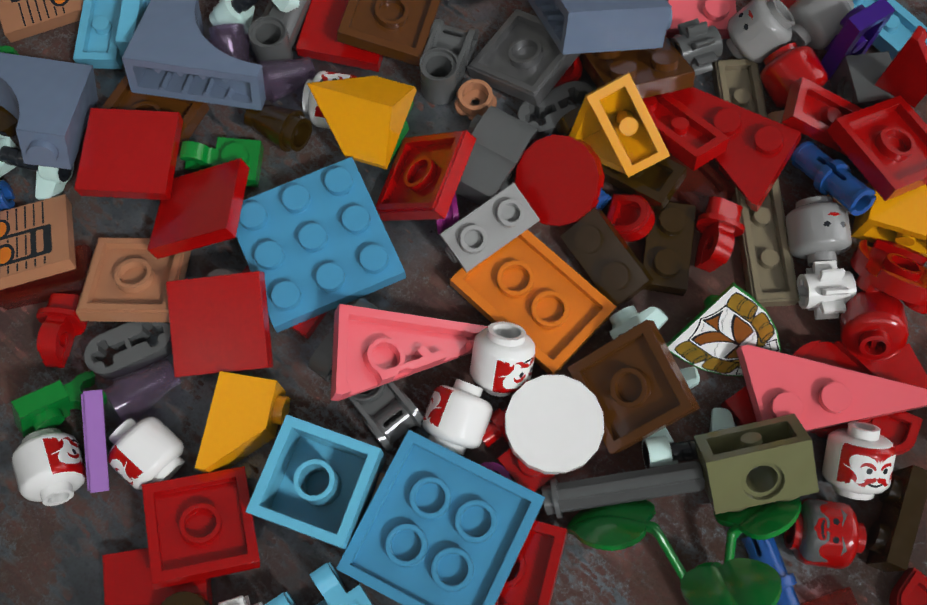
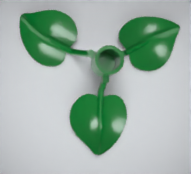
(710, 583)

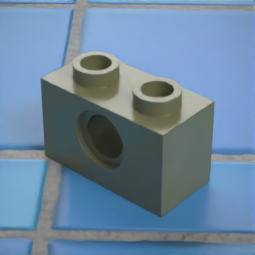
(775, 445)

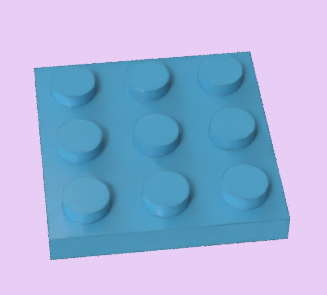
(317, 244)
(440, 529)

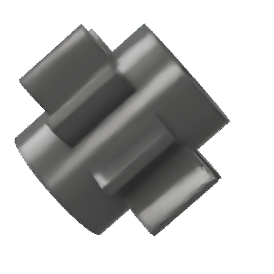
(698, 45)

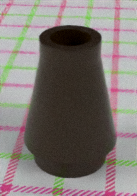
(281, 126)

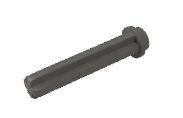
(622, 488)

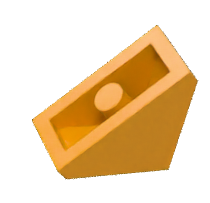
(365, 115)
(619, 127)

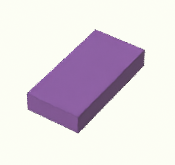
(95, 441)

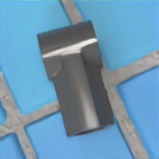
(276, 31)

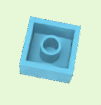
(317, 482)

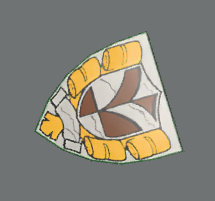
(721, 329)

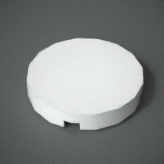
(554, 424)

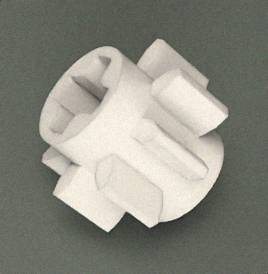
(826, 289)

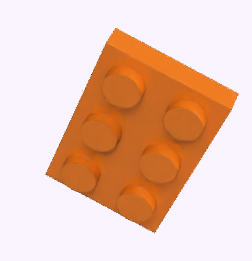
(538, 292)

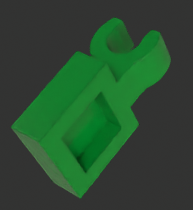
(200, 156)
(50, 404)

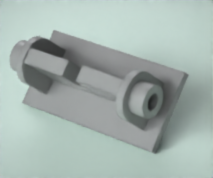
(489, 228)

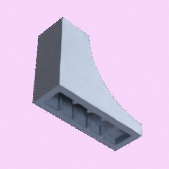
(604, 24)
(177, 62)
(50, 105)

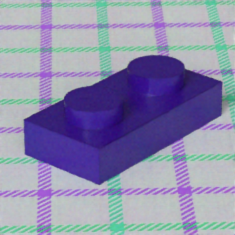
(857, 33)

